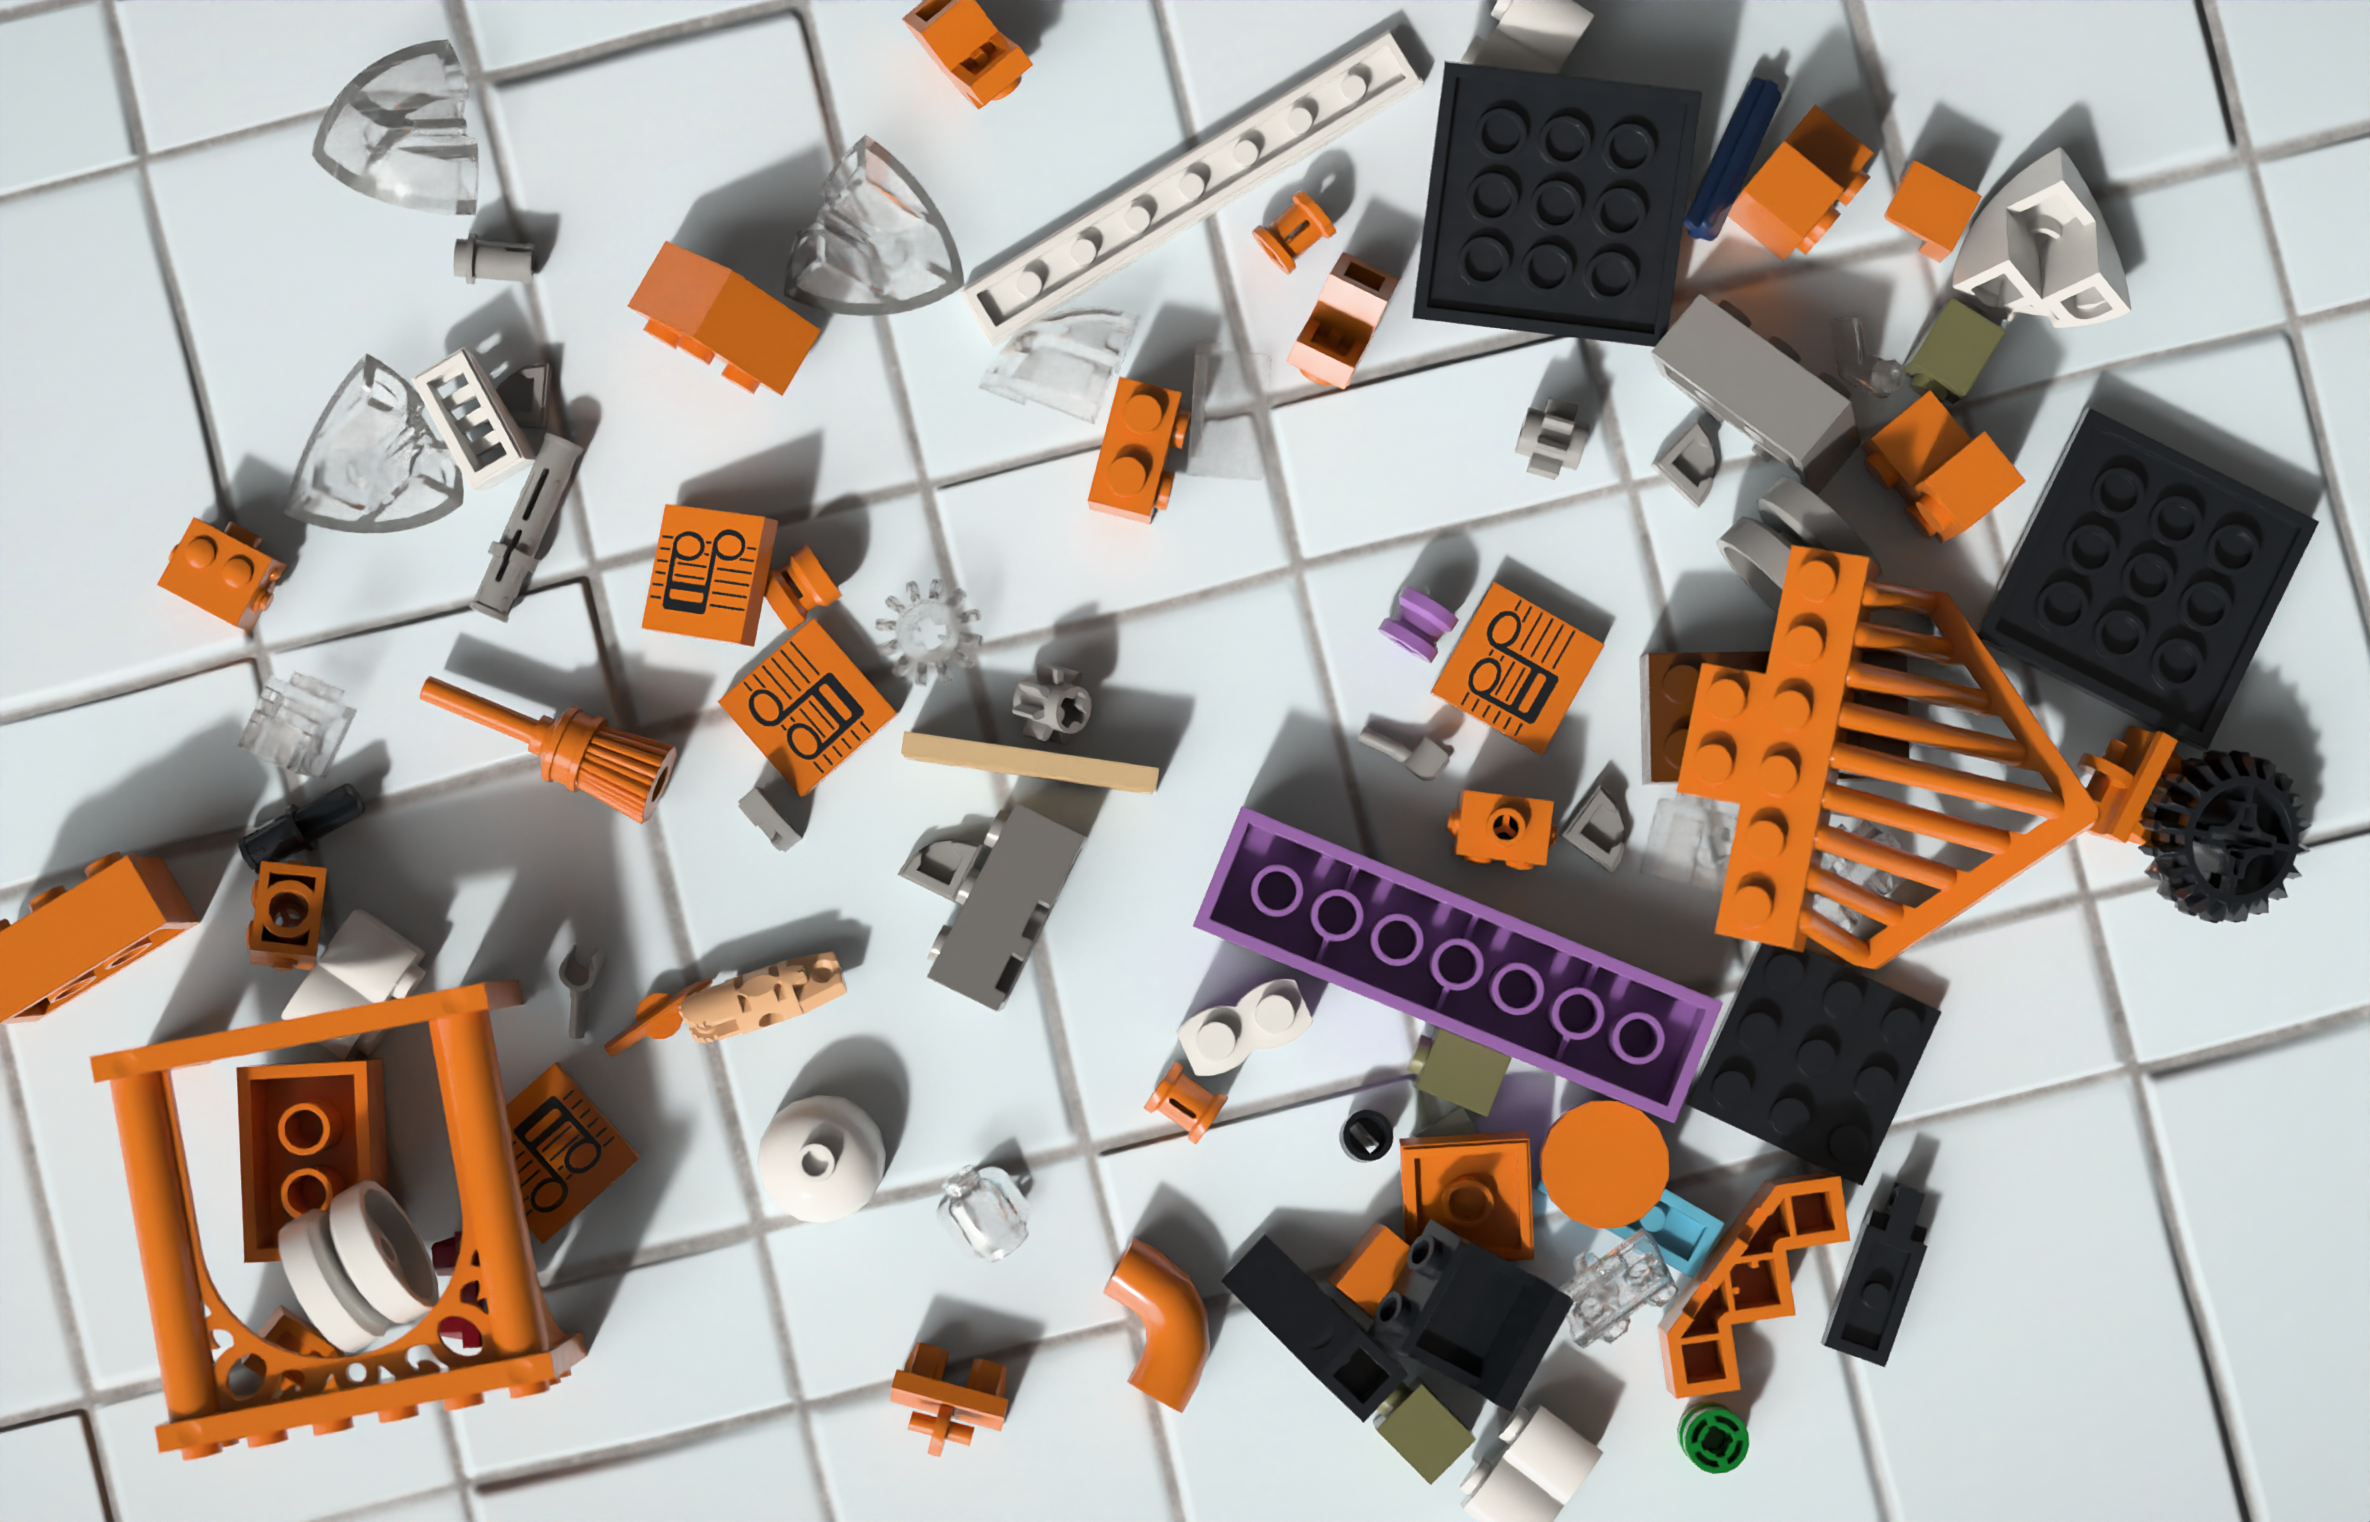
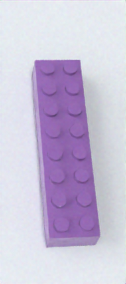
(1458, 964)

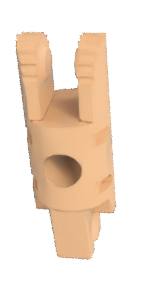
(763, 997)

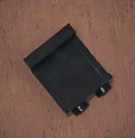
(1470, 1315)

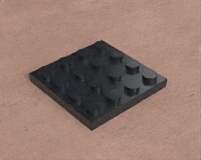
(1555, 203)
(2146, 579)

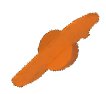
(655, 1017)

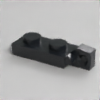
(1879, 1279)

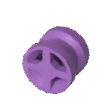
(1418, 624)

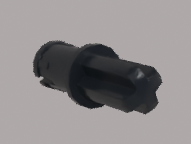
(301, 827)

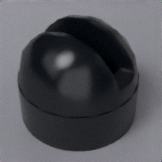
(1374, 1128)

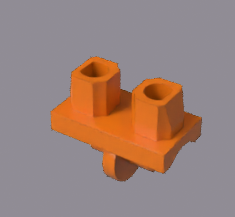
(2126, 779)
(923, 1389)

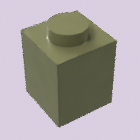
(1952, 352)
(1458, 1070)
(1423, 1429)

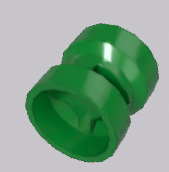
(1706, 1427)

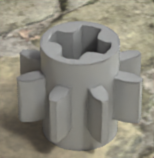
(1552, 438)
(1052, 704)

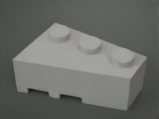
(1760, 390)
(1004, 906)

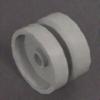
(1789, 517)

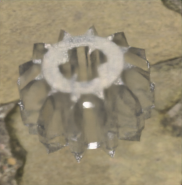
(918, 651)

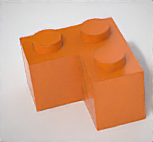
(1795, 189)
(722, 316)
(1939, 469)

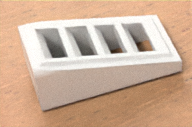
(506, 430)

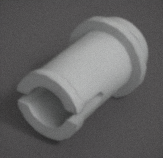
(493, 260)

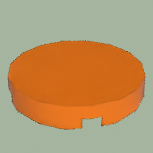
(1604, 1164)

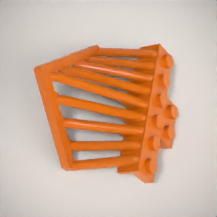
(1781, 743)

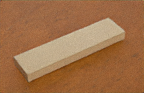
(1030, 763)

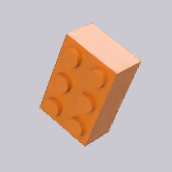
(88, 933)
(304, 1141)

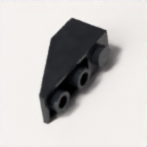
(1315, 1328)

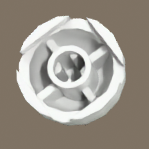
(821, 1158)

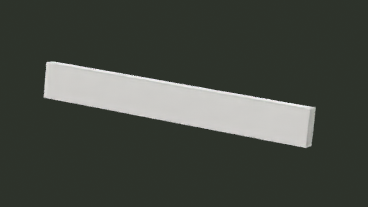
(1191, 188)

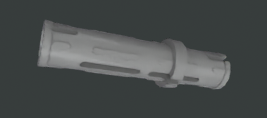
(526, 528)

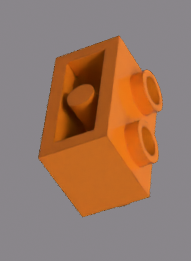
(1135, 451)

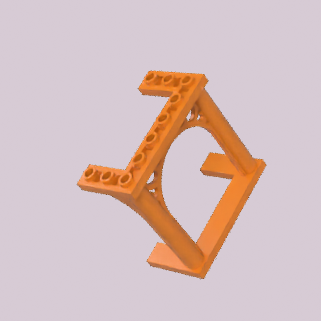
(518, 1333)

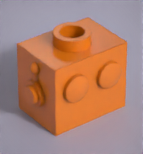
(223, 572)
(1477, 840)
(280, 892)

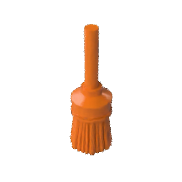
(575, 749)

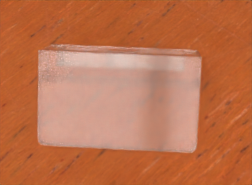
(1229, 413)

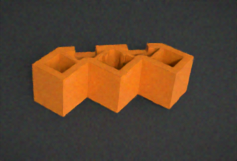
(1747, 1279)

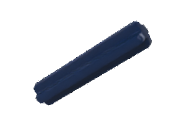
(1732, 159)

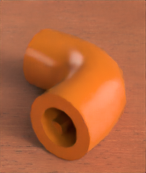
(1173, 1323)

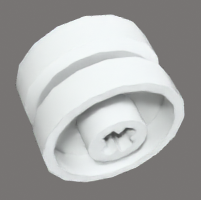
(358, 1266)

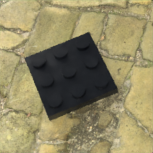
(1813, 1059)

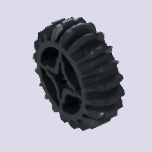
(2224, 796)

